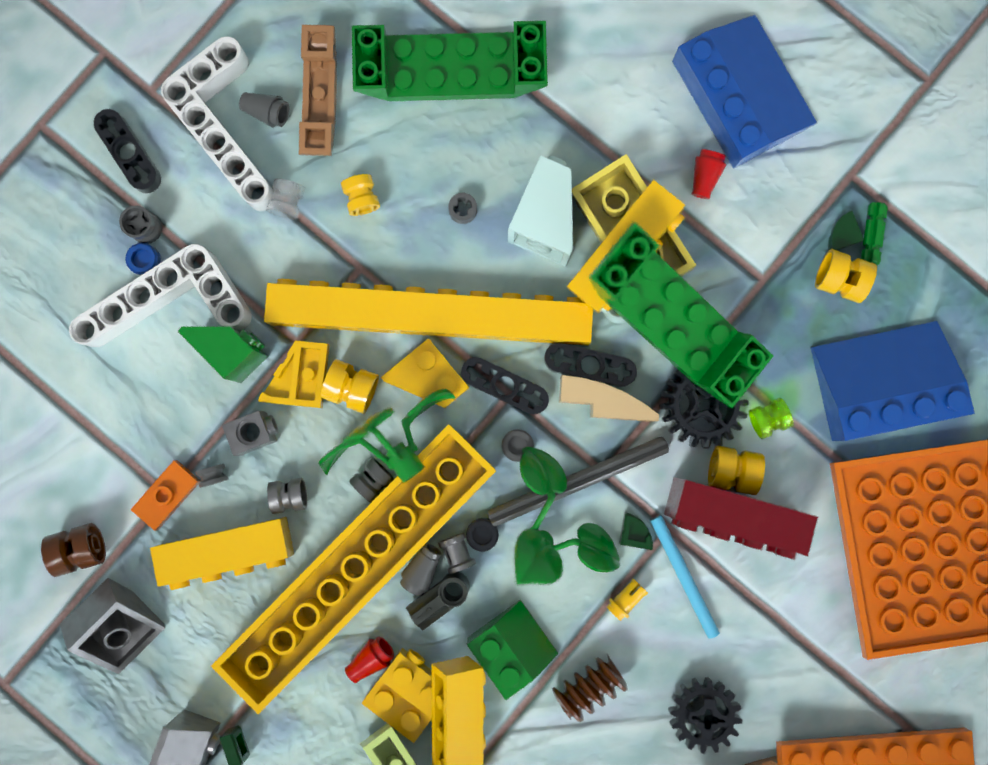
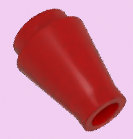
(707, 171)
(371, 659)

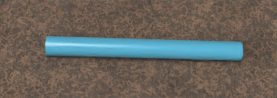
(685, 577)

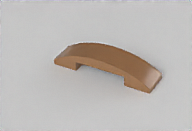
(319, 90)

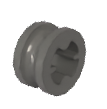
(453, 204)
(211, 475)

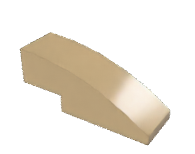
(604, 400)

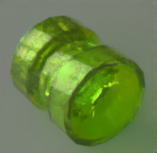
(771, 418)

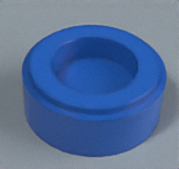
(142, 258)

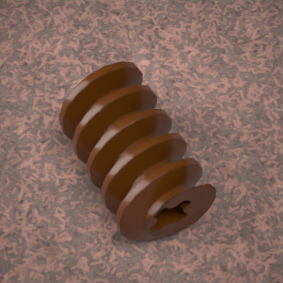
(590, 689)

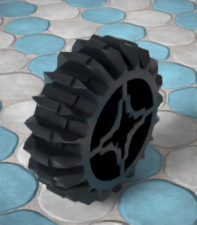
(712, 416)

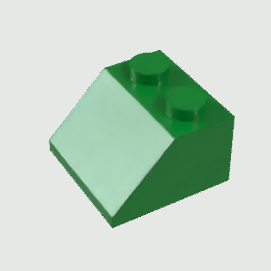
(227, 350)
(512, 649)

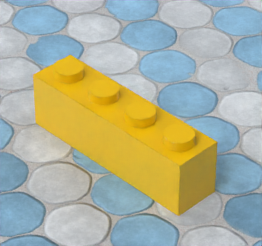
(654, 212)
(222, 552)
(458, 712)

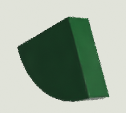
(845, 232)
(635, 533)

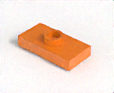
(165, 495)

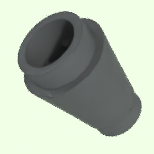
(266, 108)
(420, 571)

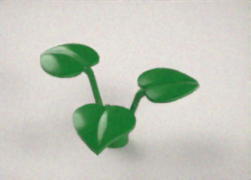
(401, 458)
(535, 553)

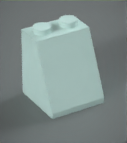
(545, 212)

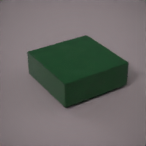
(234, 746)

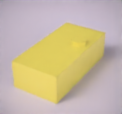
(610, 195)

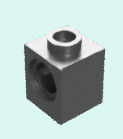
(237, 432)

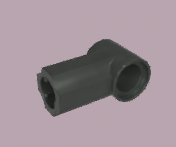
(437, 601)

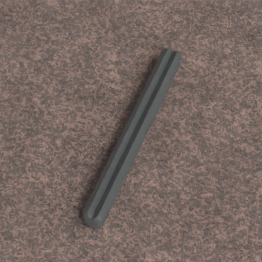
(581, 480)

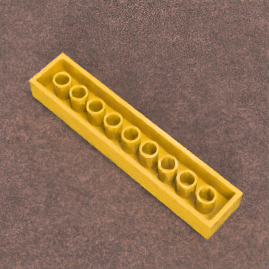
(352, 570)

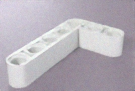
(211, 130)
(160, 295)

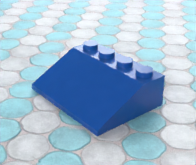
(742, 89)
(890, 382)

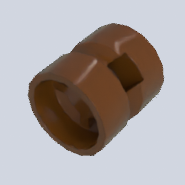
(67, 551)

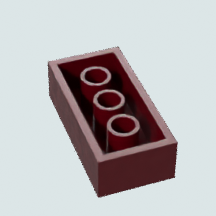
(746, 518)

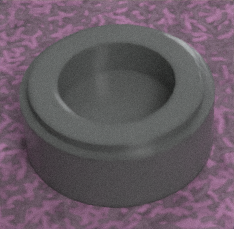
(514, 442)

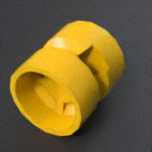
(835, 271)
(347, 385)
(741, 470)

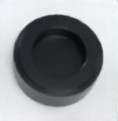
(482, 535)

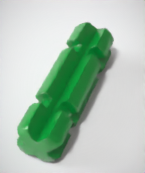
(874, 232)

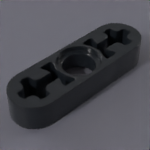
(115, 144)
(615, 362)
(486, 368)

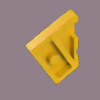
(426, 372)
(299, 377)

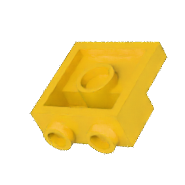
(403, 694)

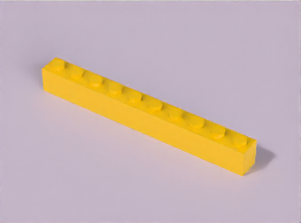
(428, 313)

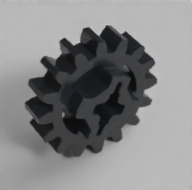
(705, 728)

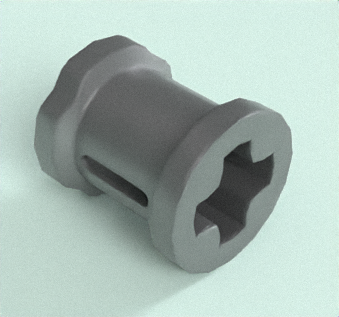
(456, 553)

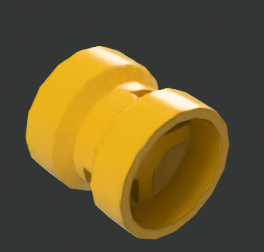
(360, 195)

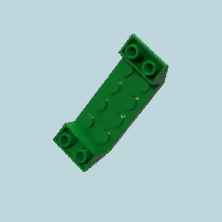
(449, 64)
(677, 318)

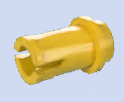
(625, 601)

